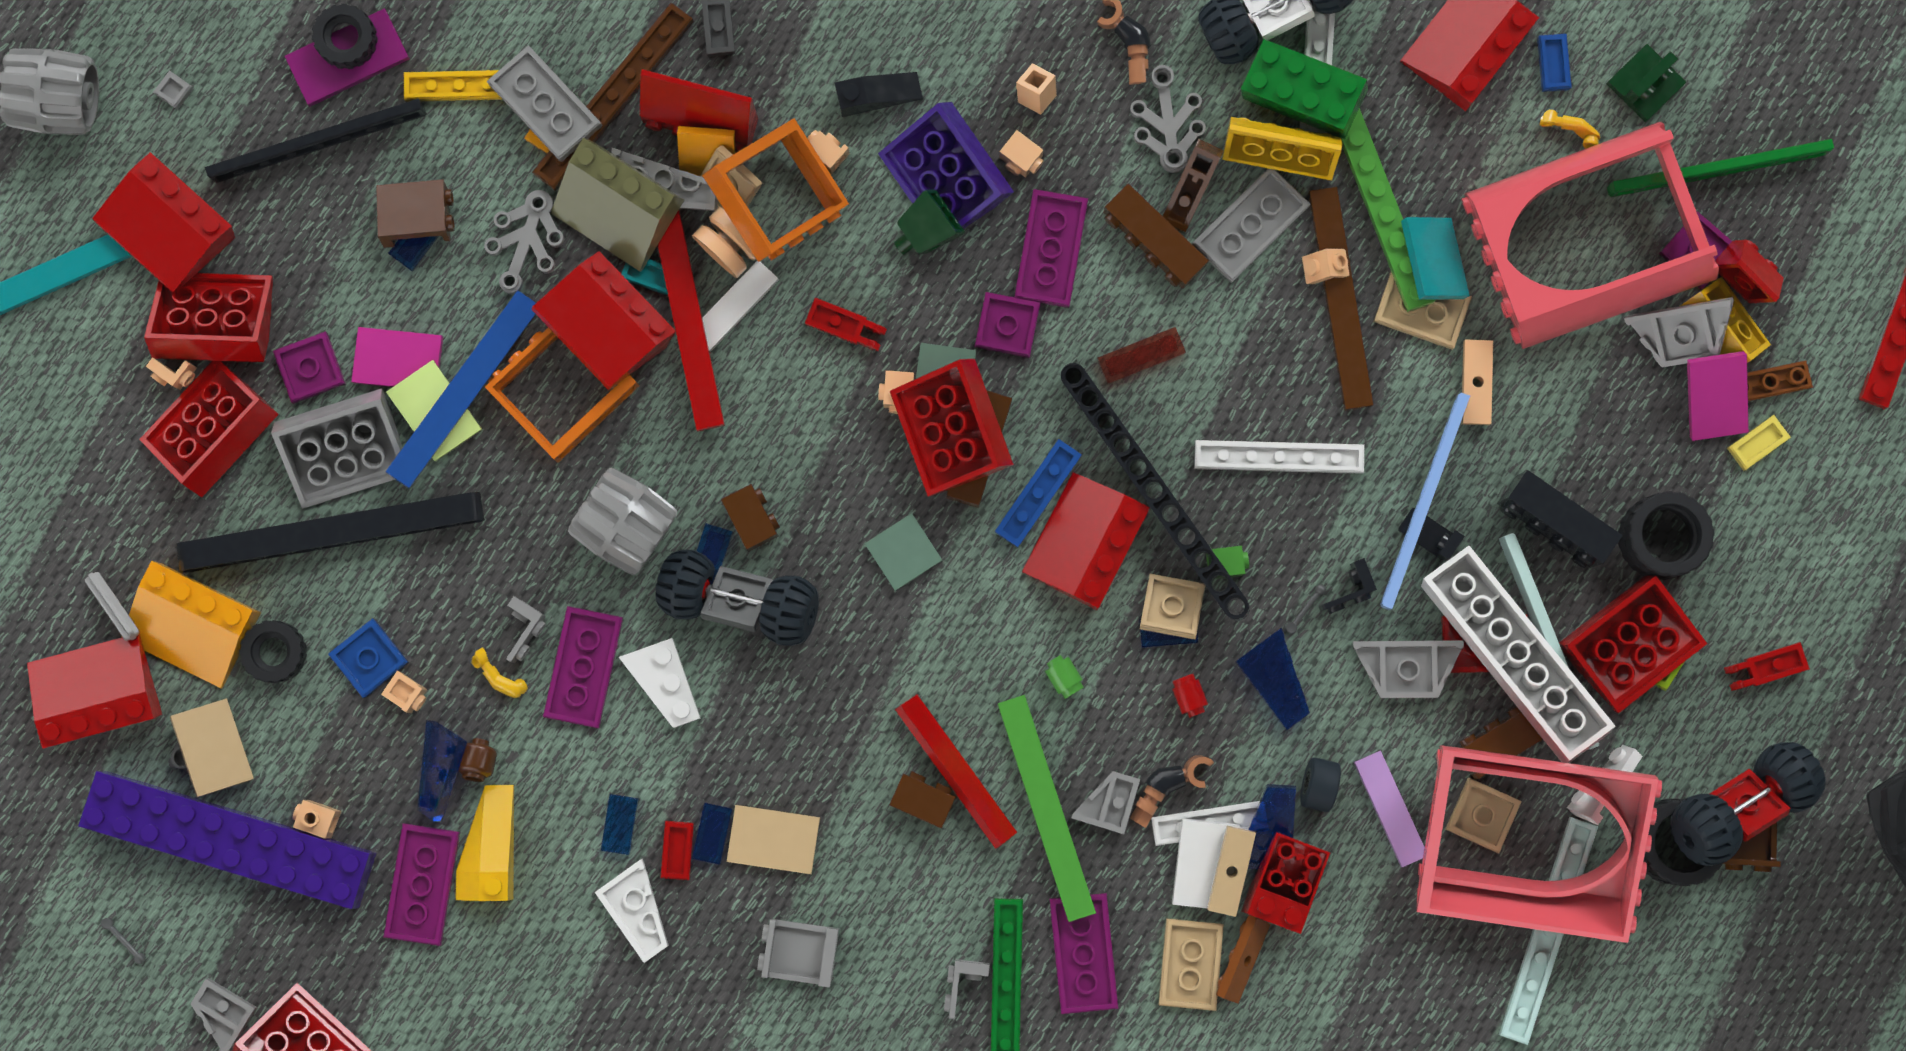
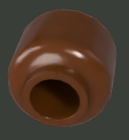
(478, 761)

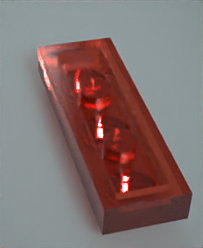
(1141, 355)

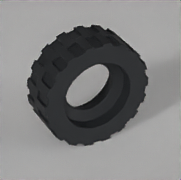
(339, 15)
(251, 651)

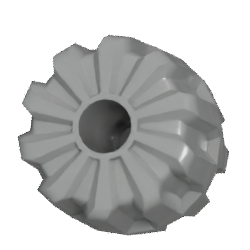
(49, 91)
(622, 521)

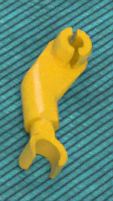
(1578, 125)
(498, 682)

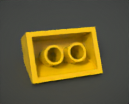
(1741, 331)

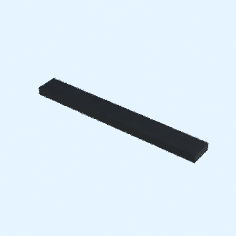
(316, 141)

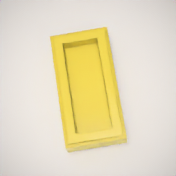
(1758, 442)

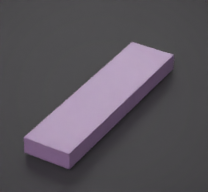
(1390, 808)

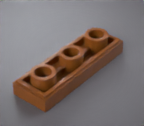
(1784, 380)
(1242, 959)

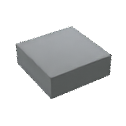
(173, 90)

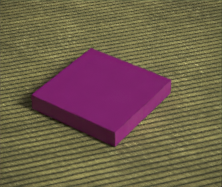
(1681, 246)
(1007, 324)
(309, 367)

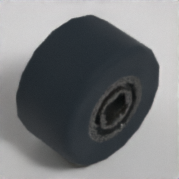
(1320, 784)

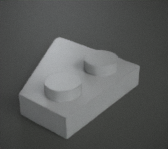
(1109, 803)
(222, 1012)

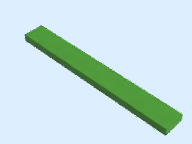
(1046, 808)

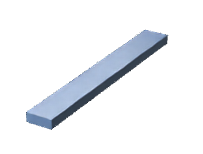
(1424, 501)

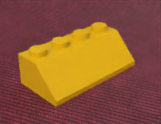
(1282, 148)

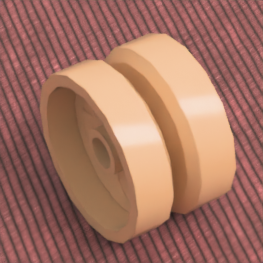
(725, 244)

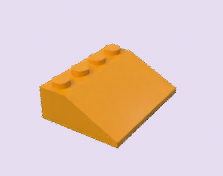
(190, 623)

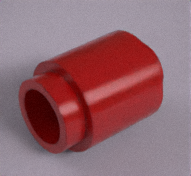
(1189, 695)

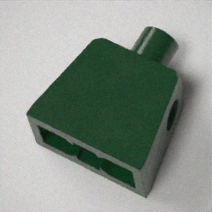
(927, 225)

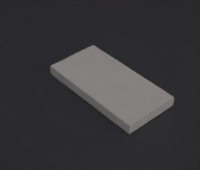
(544, 103)
(1251, 224)

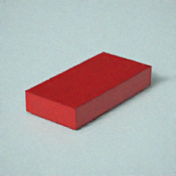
(677, 850)

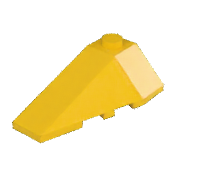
(488, 854)

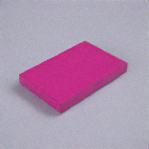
(392, 355)
(1718, 395)

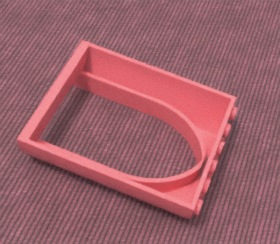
(1549, 312)
(1588, 905)

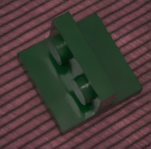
(1647, 82)

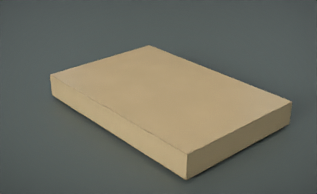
(1434, 323)
(211, 748)
(773, 839)
(1191, 964)

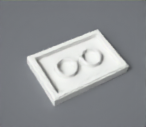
(1197, 861)

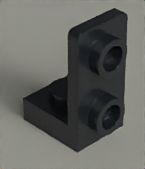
(1434, 537)
(1359, 576)

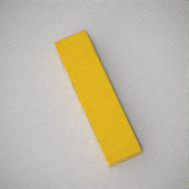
(449, 86)

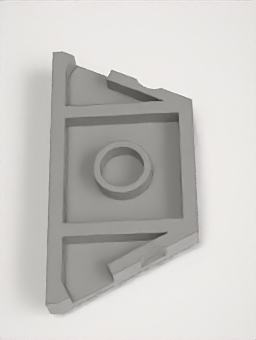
(1683, 330)
(1408, 667)

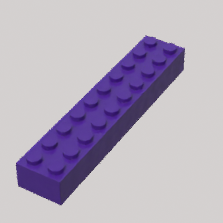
(227, 839)

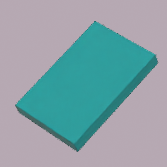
(1435, 258)

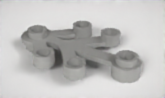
(1168, 124)
(526, 236)

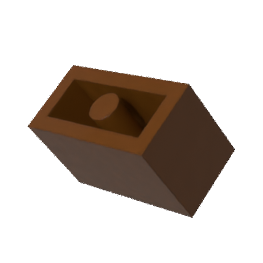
(750, 517)
(923, 800)

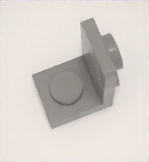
(524, 612)
(972, 970)

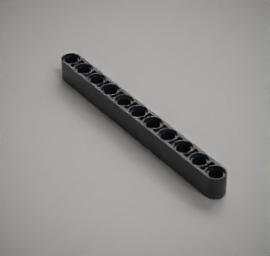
(1144, 481)
(330, 532)

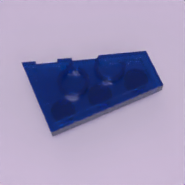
(1275, 679)
(439, 769)
(1272, 815)

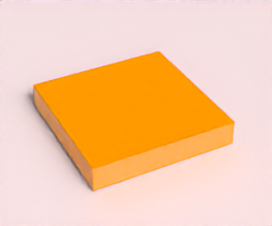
(699, 144)

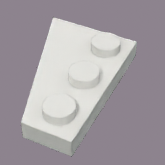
(664, 681)
(1587, 807)
(635, 911)

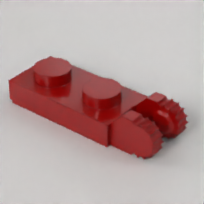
(842, 323)
(1770, 666)

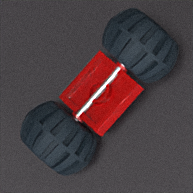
(1714, 824)

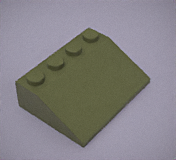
(614, 204)

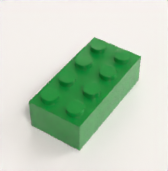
(1304, 89)

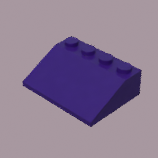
(946, 157)

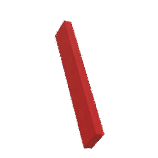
(956, 771)

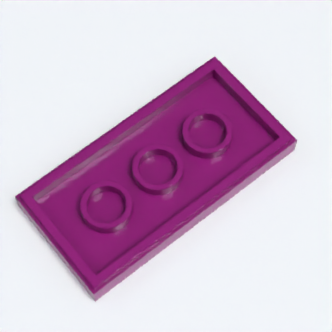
(321, 80)
(1051, 248)
(583, 667)
(421, 884)
(1084, 958)

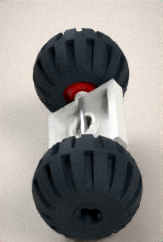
(1231, 29)

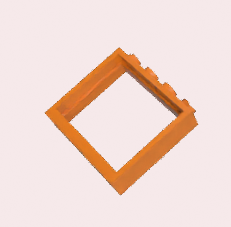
(811, 168)
(518, 362)

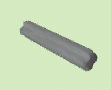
(112, 606)

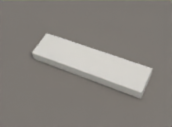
(737, 303)
(1168, 827)

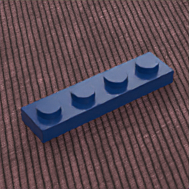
(1038, 493)

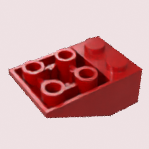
(1286, 883)

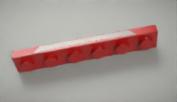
(1889, 354)

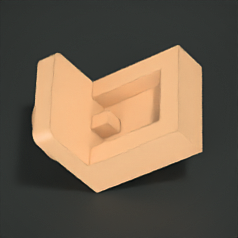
(1325, 265)
(165, 375)
(405, 693)

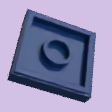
(368, 658)

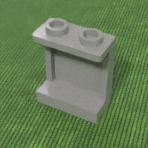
(798, 952)

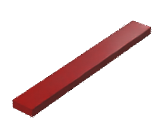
(690, 327)

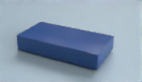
(1554, 62)

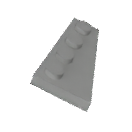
(690, 187)

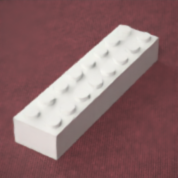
(1517, 655)

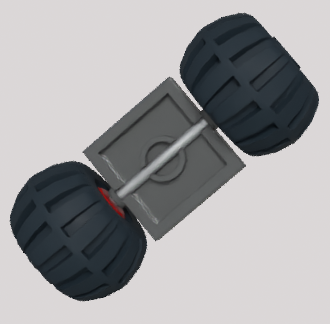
(738, 599)

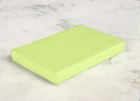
(418, 395)

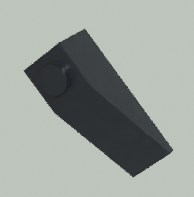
(877, 92)

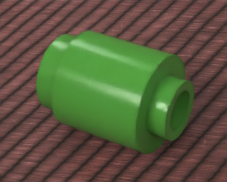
(1064, 676)

